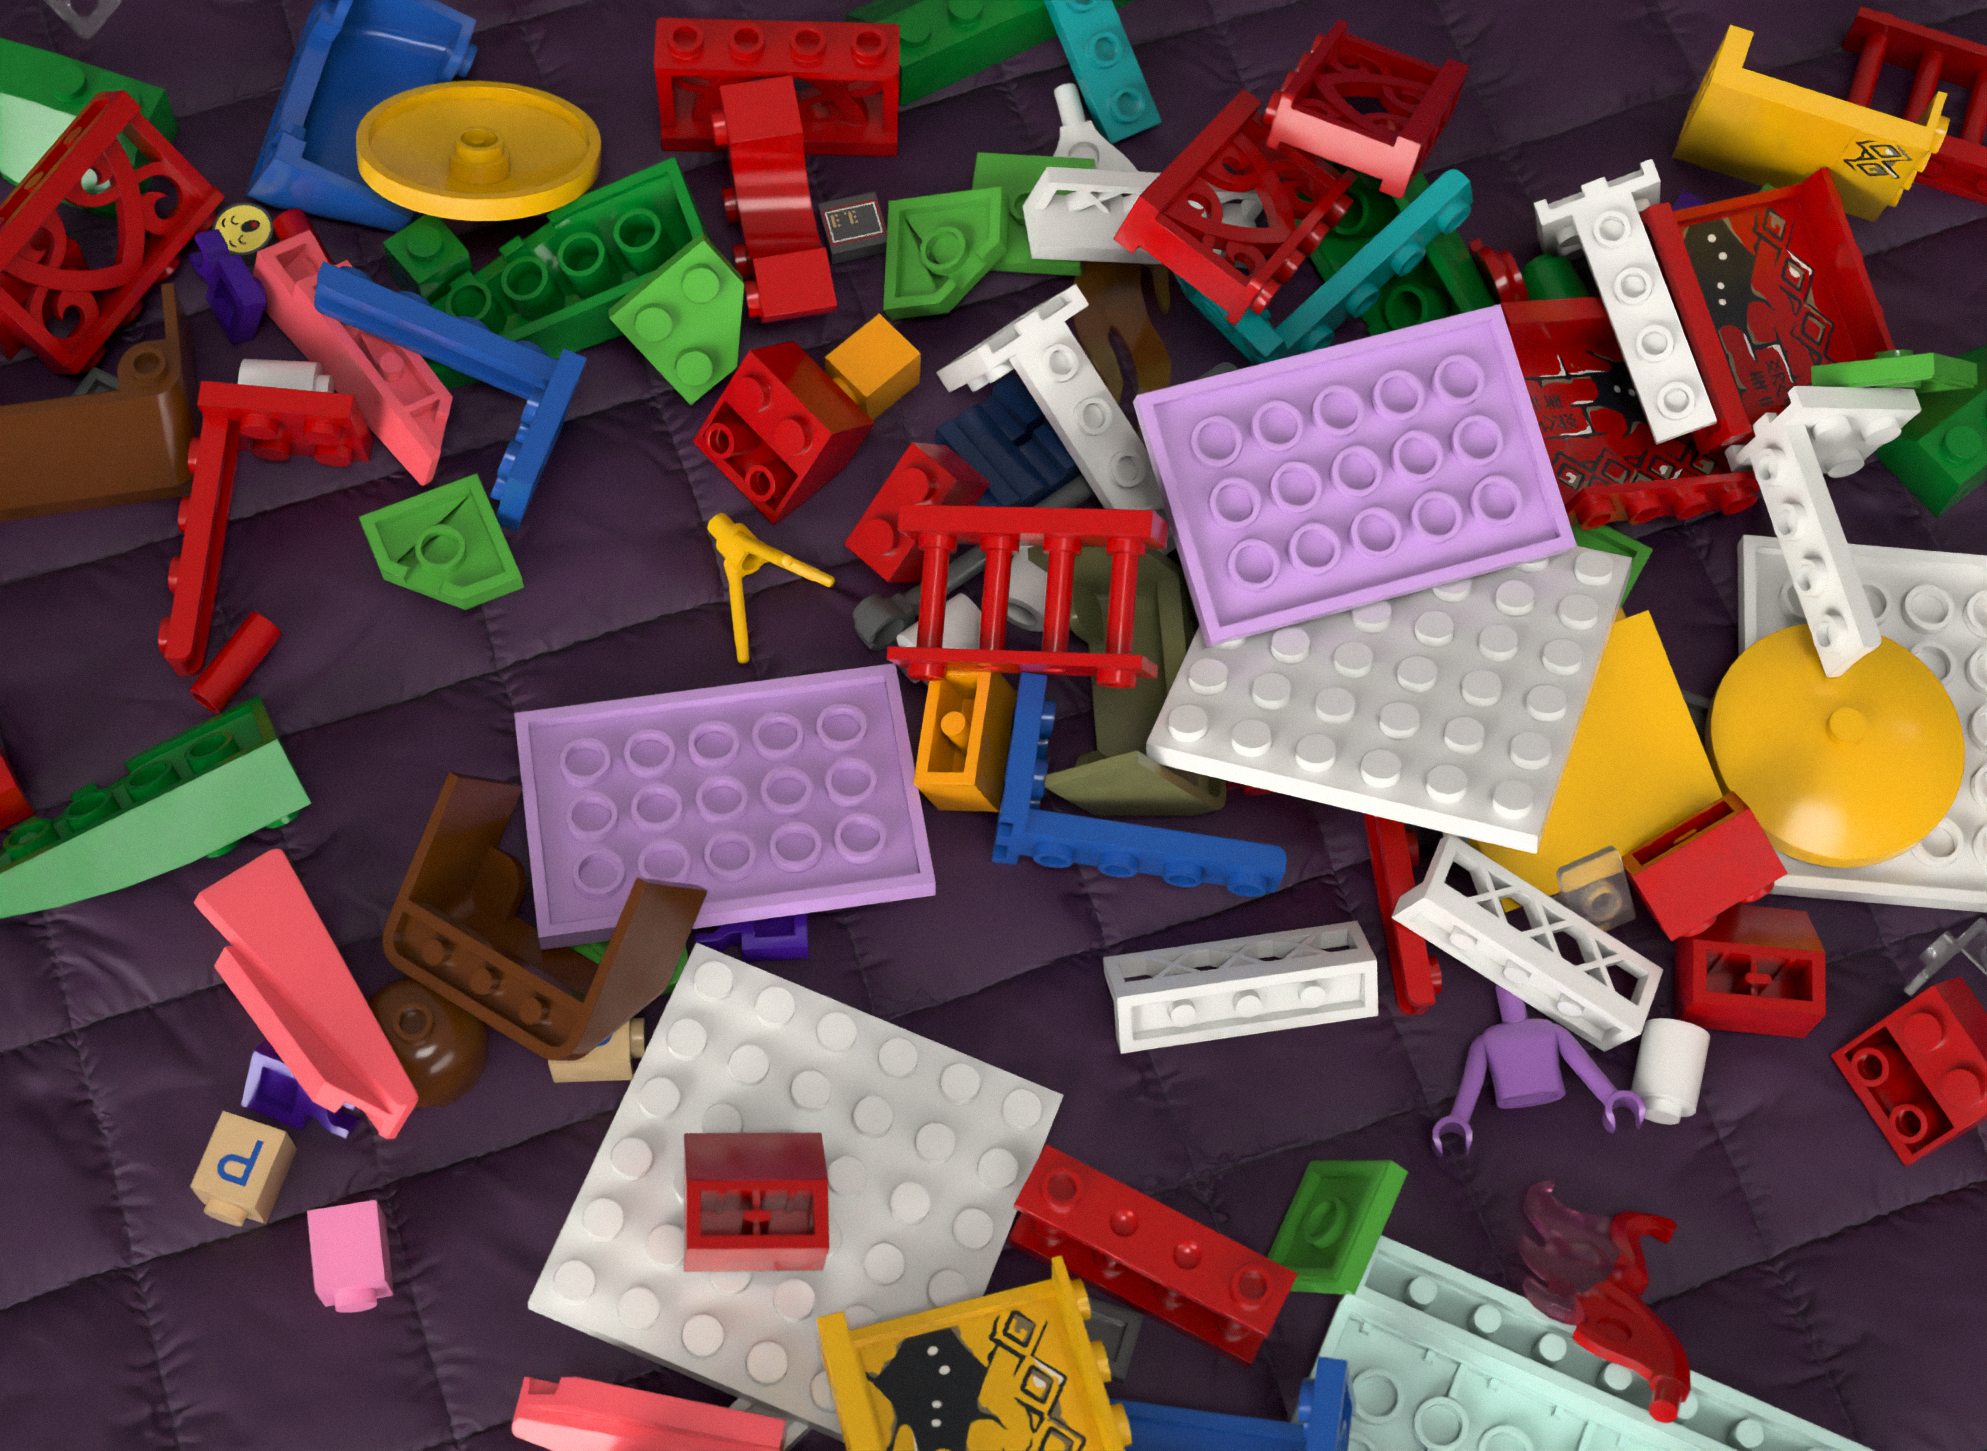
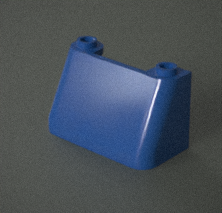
(341, 69)

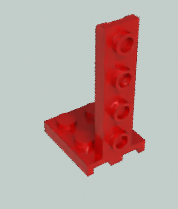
(273, 427)
(1393, 855)

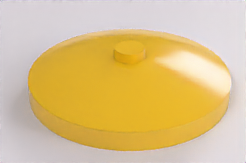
(478, 150)
(1836, 763)

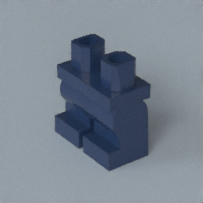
(1010, 447)

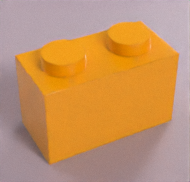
(965, 741)

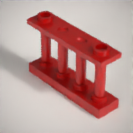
(1934, 56)
(999, 533)
(1149, 1256)

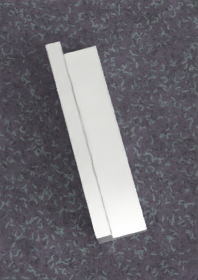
(1086, 221)
(1519, 963)
(1244, 992)

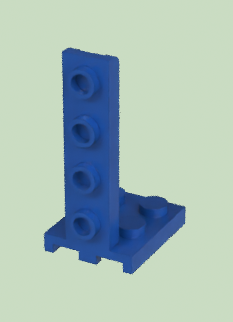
(475, 351)
(1112, 846)
(1323, 1407)

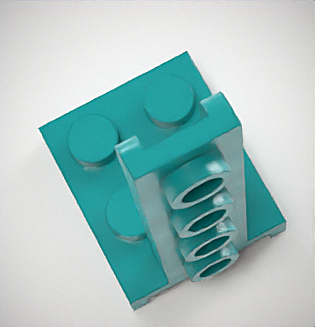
(1104, 67)
(1353, 286)

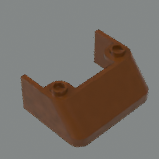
(107, 443)
(462, 936)

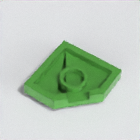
(941, 248)
(687, 318)
(444, 545)

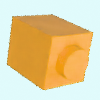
(875, 366)

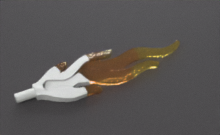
(1113, 287)

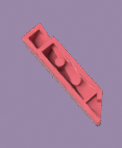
(391, 385)
(304, 993)
(611, 1417)

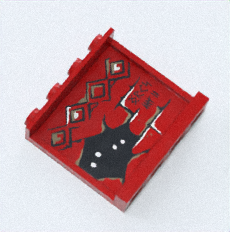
(1765, 296)
(1598, 428)

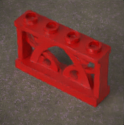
(839, 59)
(1383, 145)
(57, 176)
(1185, 240)

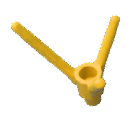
(744, 556)

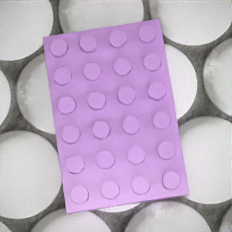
(1353, 474)
(751, 789)

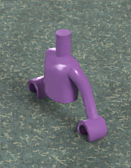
(1527, 1071)

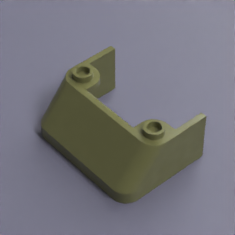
(1119, 774)

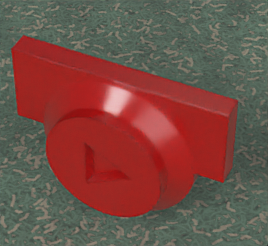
(1499, 273)

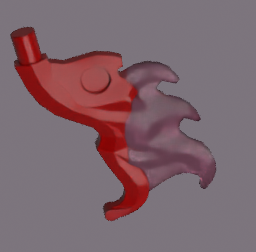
(1596, 1284)

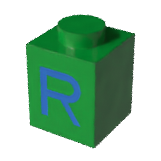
(426, 258)

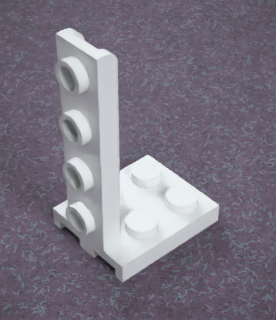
(1608, 230)
(1071, 400)
(1819, 434)

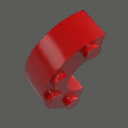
(771, 201)

